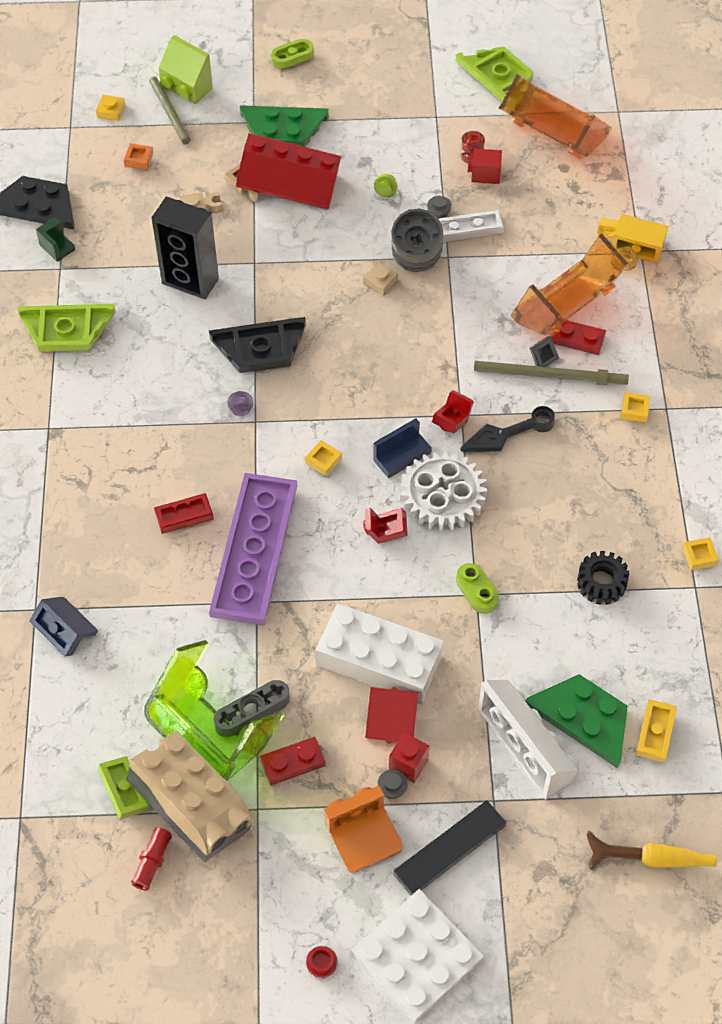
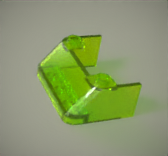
(180, 706)

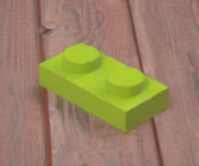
(122, 794)

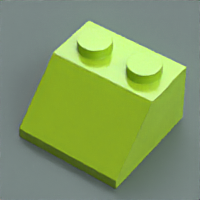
(186, 70)

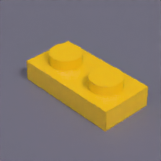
(656, 731)

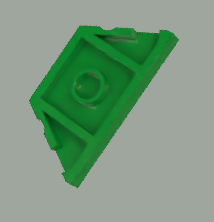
(284, 124)
(585, 715)

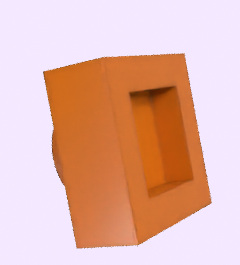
(138, 156)

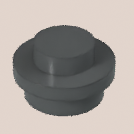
(439, 206)
(392, 783)

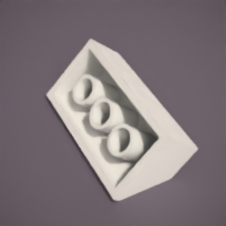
(526, 737)

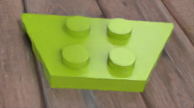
(495, 69)
(66, 325)

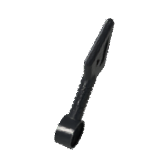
(493, 438)

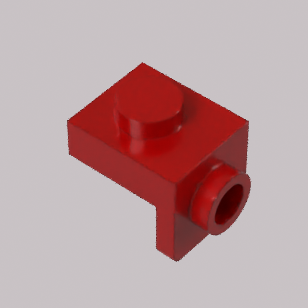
(454, 412)
(386, 525)

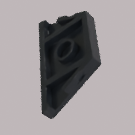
(37, 201)
(260, 344)

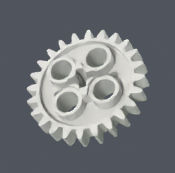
(443, 490)

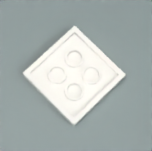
(417, 955)

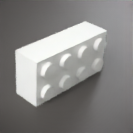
(378, 652)

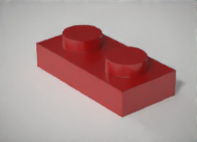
(580, 337)
(292, 761)

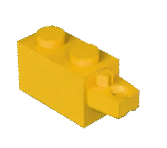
(641, 235)

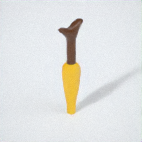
(651, 854)

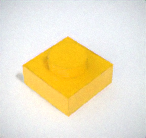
(110, 107)
(635, 407)
(323, 458)
(700, 554)

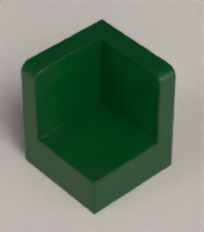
(53, 240)

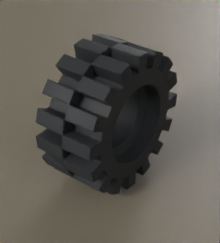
(603, 591)

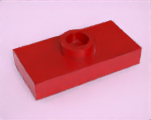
(183, 513)

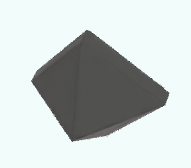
(544, 352)

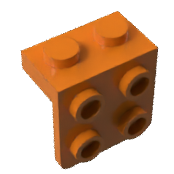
(362, 829)

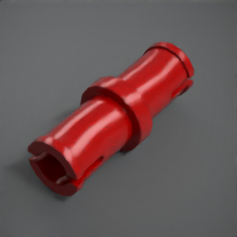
(151, 859)

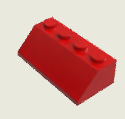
(288, 171)

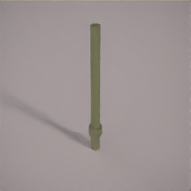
(602, 377)

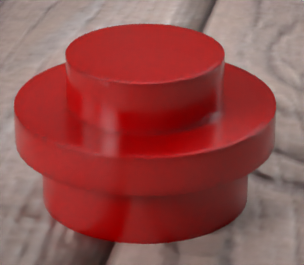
(321, 962)

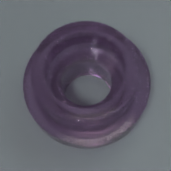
(243, 408)

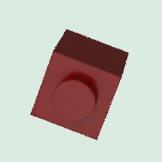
(485, 166)
(409, 756)

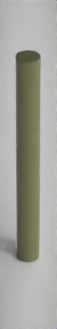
(169, 109)

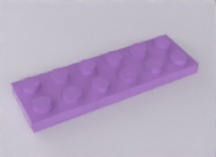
(253, 549)

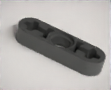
(229, 711)

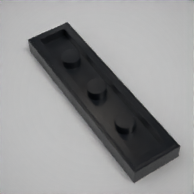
(449, 848)

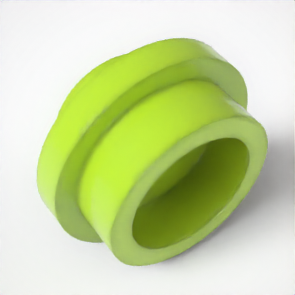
(385, 185)

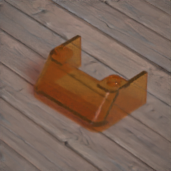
(553, 117)
(573, 290)

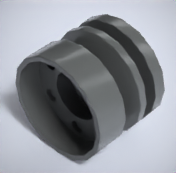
(415, 227)

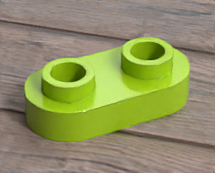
(292, 53)
(475, 586)

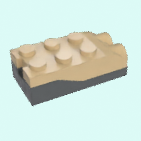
(190, 796)

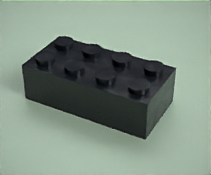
(185, 247)

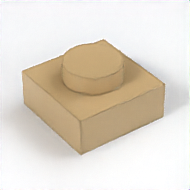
(380, 278)

